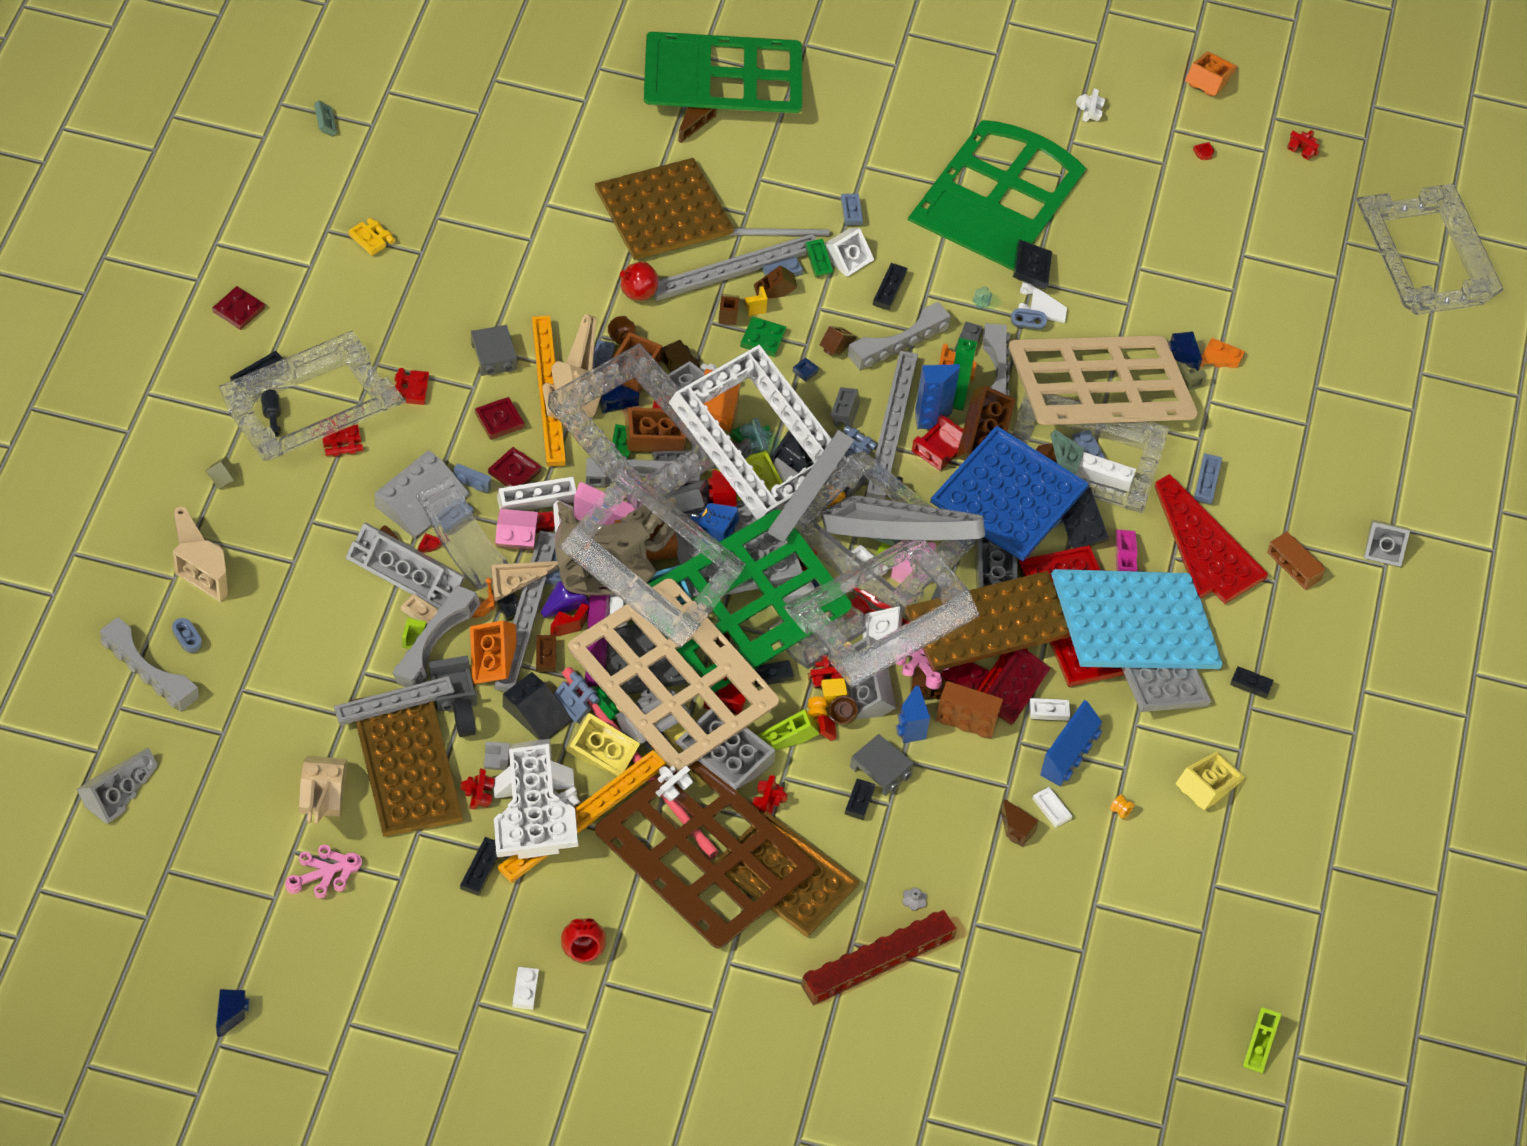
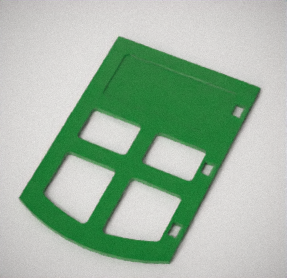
(981, 221)

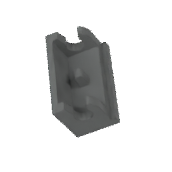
(846, 406)

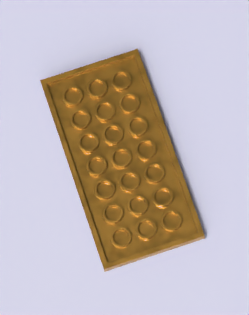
(1010, 619)
(409, 770)

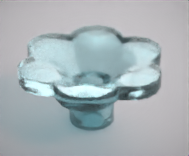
(982, 297)

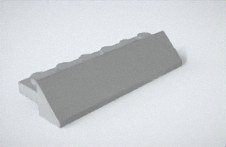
(403, 565)

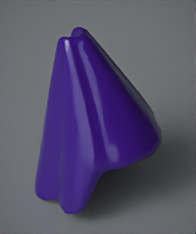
(563, 601)

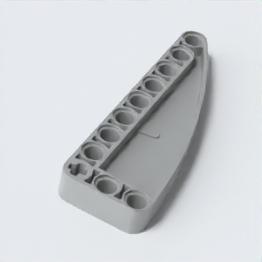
(901, 521)

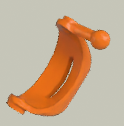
(486, 605)

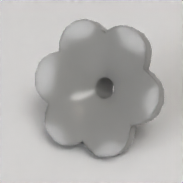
(914, 899)

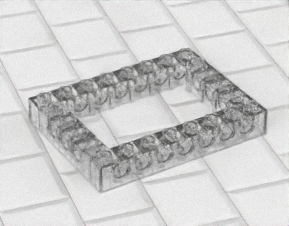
(633, 363)

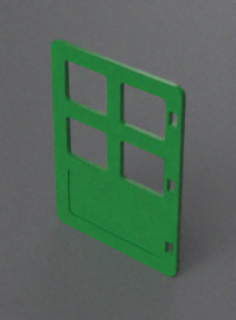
(681, 72)

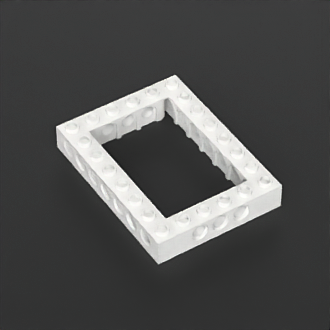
(782, 398)

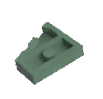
(1066, 451)

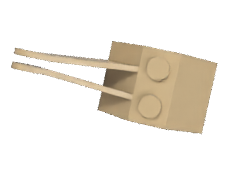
(579, 360)
(198, 560)
(322, 787)

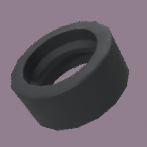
(464, 717)

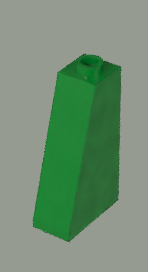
(965, 357)

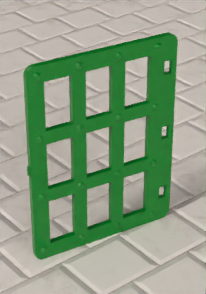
(788, 632)

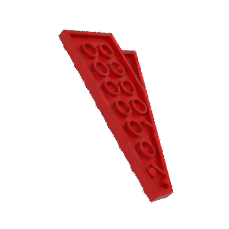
(1205, 546)

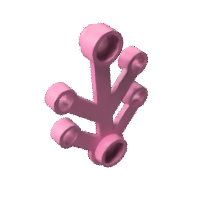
(933, 679)
(325, 870)

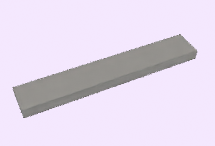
(393, 700)

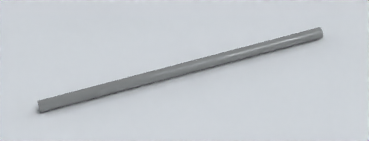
(779, 232)

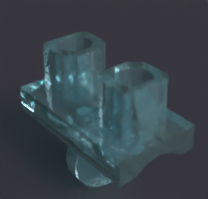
(757, 435)

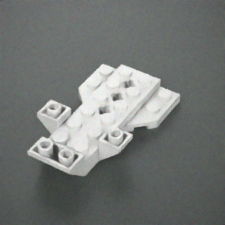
(531, 778)

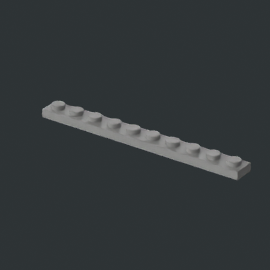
(731, 267)
(894, 416)
(528, 608)

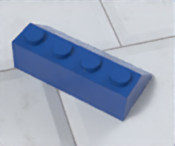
(935, 394)
(1071, 745)

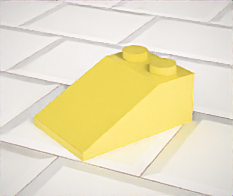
(602, 745)
(1209, 780)

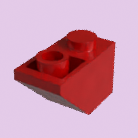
(721, 491)

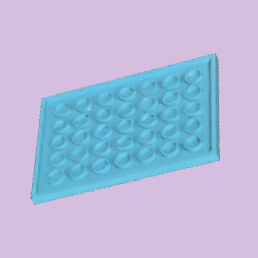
(1136, 619)

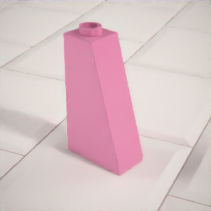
(587, 496)

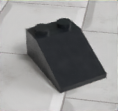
(535, 707)

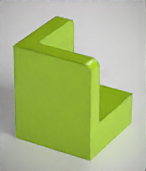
(412, 630)

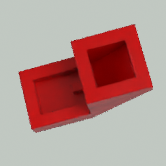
(566, 624)

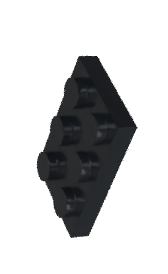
(1032, 264)
(1084, 522)

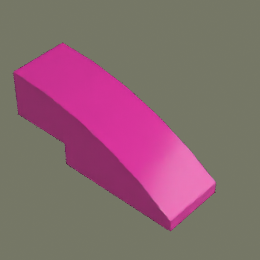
(1126, 550)

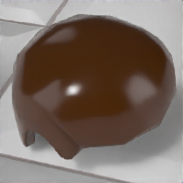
(620, 327)
(843, 710)

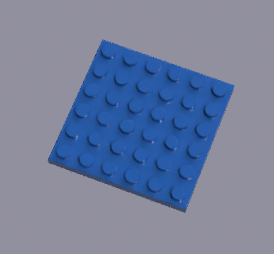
(1013, 490)

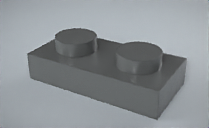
(971, 332)

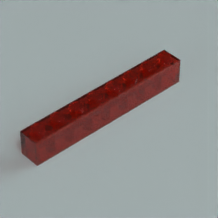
(878, 957)

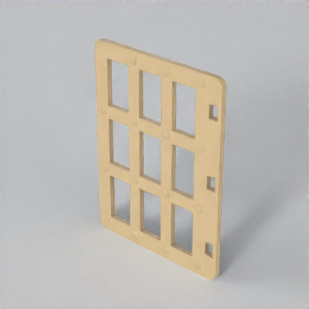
(1102, 413)
(727, 659)

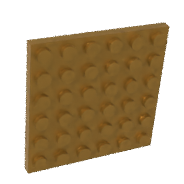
(664, 208)

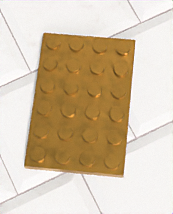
(813, 899)

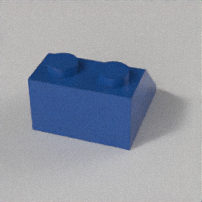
(913, 718)

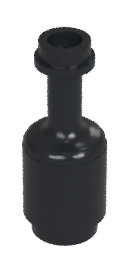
(271, 409)

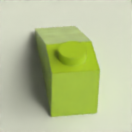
(791, 731)
(1261, 1039)

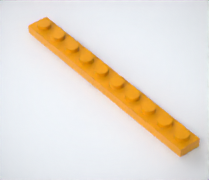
(544, 361)
(594, 807)

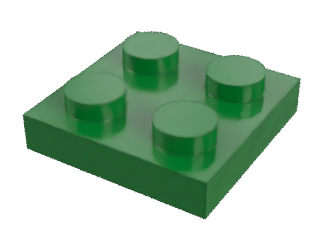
(763, 333)

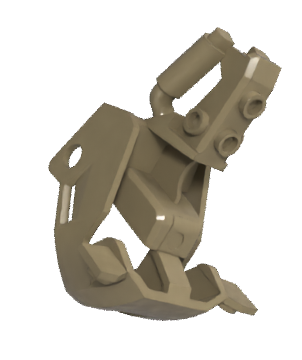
(622, 540)

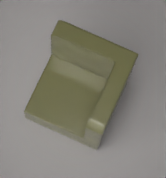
(1193, 378)
(222, 472)

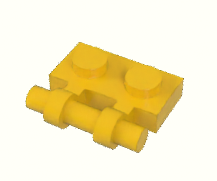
(368, 239)

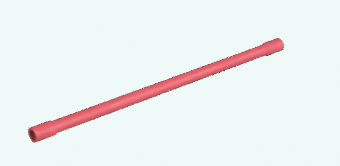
(703, 842)

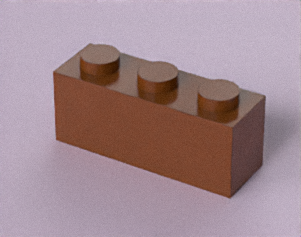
(1296, 560)

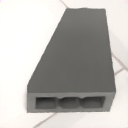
(691, 496)

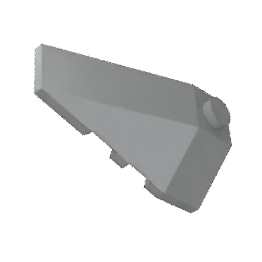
(114, 788)

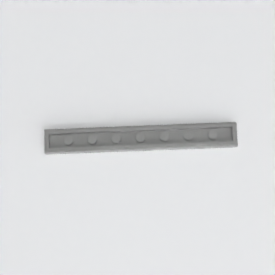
(810, 486)

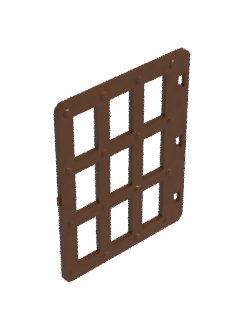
(677, 894)

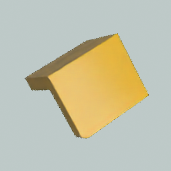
(756, 304)
(833, 688)

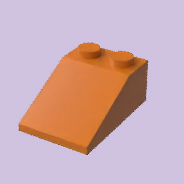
(1210, 73)
(724, 406)
(492, 651)

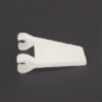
(1042, 302)

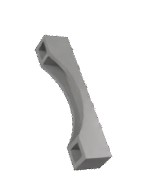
(994, 344)
(872, 350)
(596, 477)
(457, 608)
(175, 688)

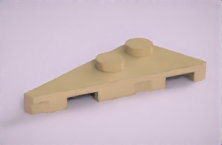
(512, 577)

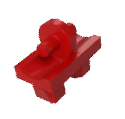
(1305, 141)
(818, 675)
(475, 789)
(772, 795)

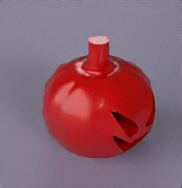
(639, 281)
(583, 940)

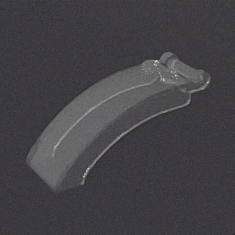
(461, 533)

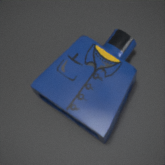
(717, 520)

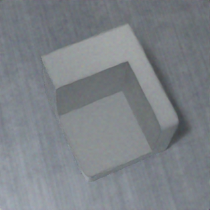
(496, 755)

